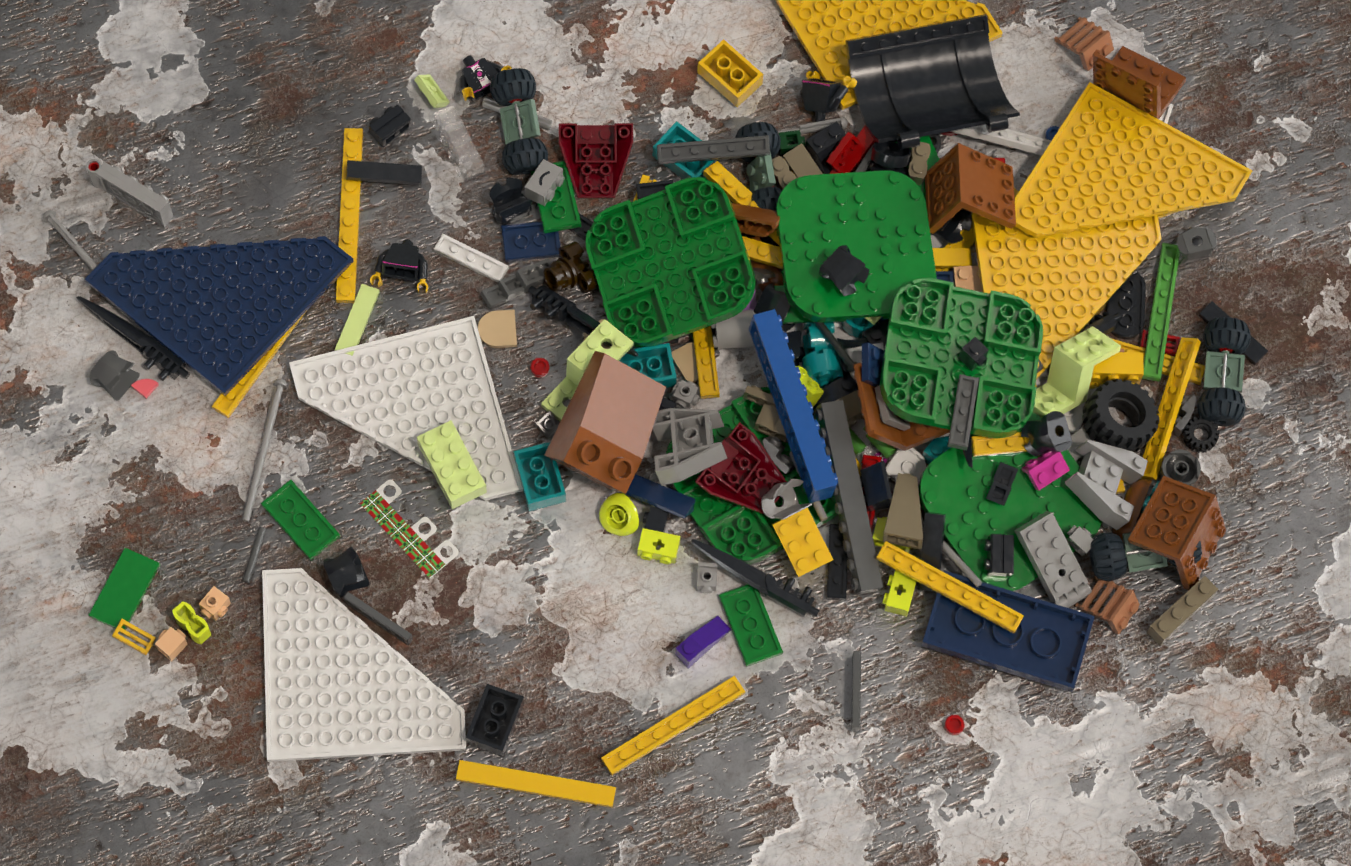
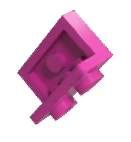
(1045, 469)

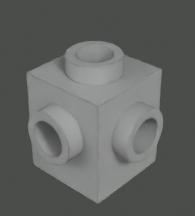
(685, 394)

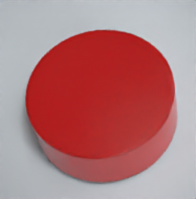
(540, 367)
(954, 725)

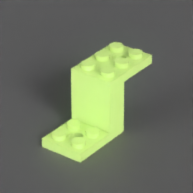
(579, 360)
(1072, 371)

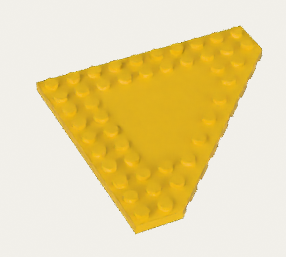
(826, 25)
(1120, 167)
(1063, 273)

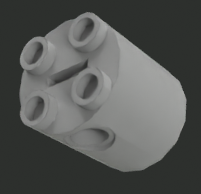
(734, 332)

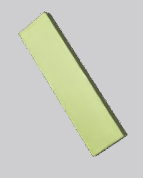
(358, 318)

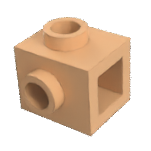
(214, 604)
(171, 643)

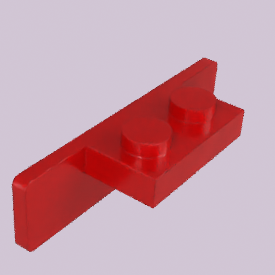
(850, 151)

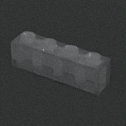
(459, 143)

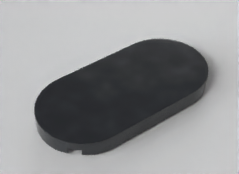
(1130, 304)

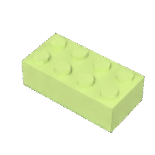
(451, 464)

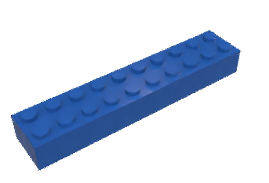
(792, 406)

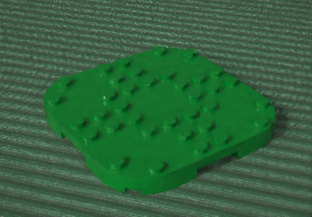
(872, 213)
(671, 262)
(922, 349)
(961, 493)
(733, 527)

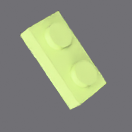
(431, 91)

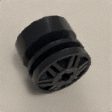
(889, 157)

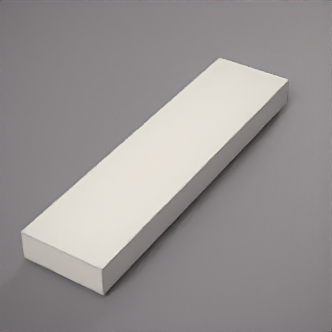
(471, 258)

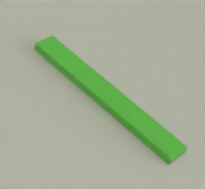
(1161, 312)

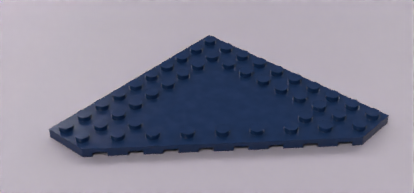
(221, 301)

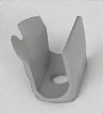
(790, 502)

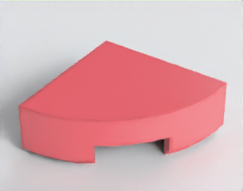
(145, 387)

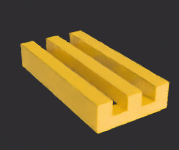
(148, 645)

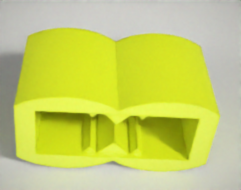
(189, 621)

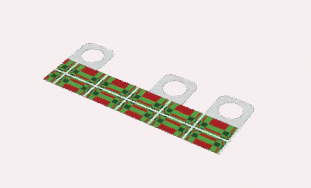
(405, 536)

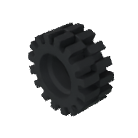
(1197, 444)

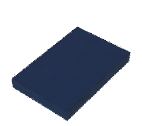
(529, 242)

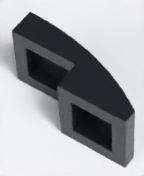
(1002, 483)

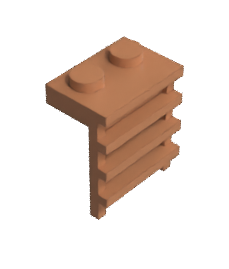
(1097, 39)
(1119, 608)

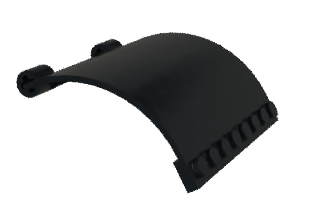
(928, 81)

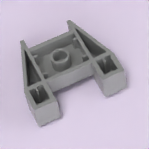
(691, 443)
(1100, 477)

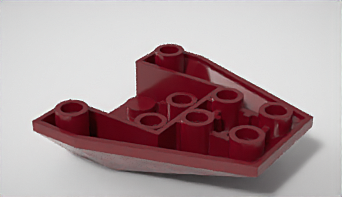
(596, 156)
(744, 474)

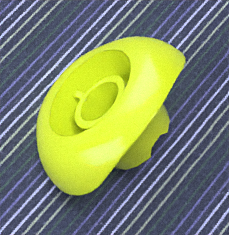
(619, 515)

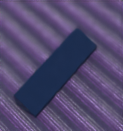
(661, 496)

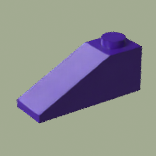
(701, 641)

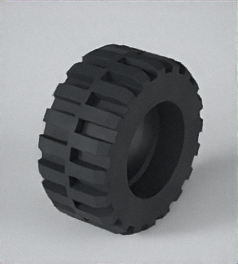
(1133, 402)

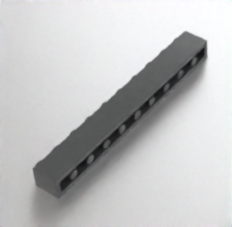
(849, 498)

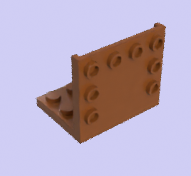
(1137, 80)
(969, 182)
(875, 428)
(1176, 522)

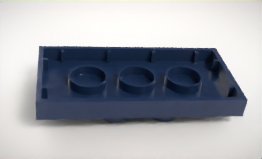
(1043, 648)

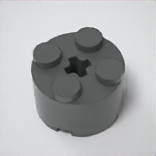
(1184, 462)

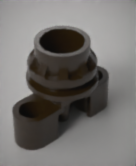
(570, 270)

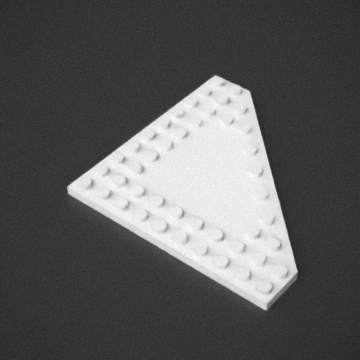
(411, 386)
(340, 684)

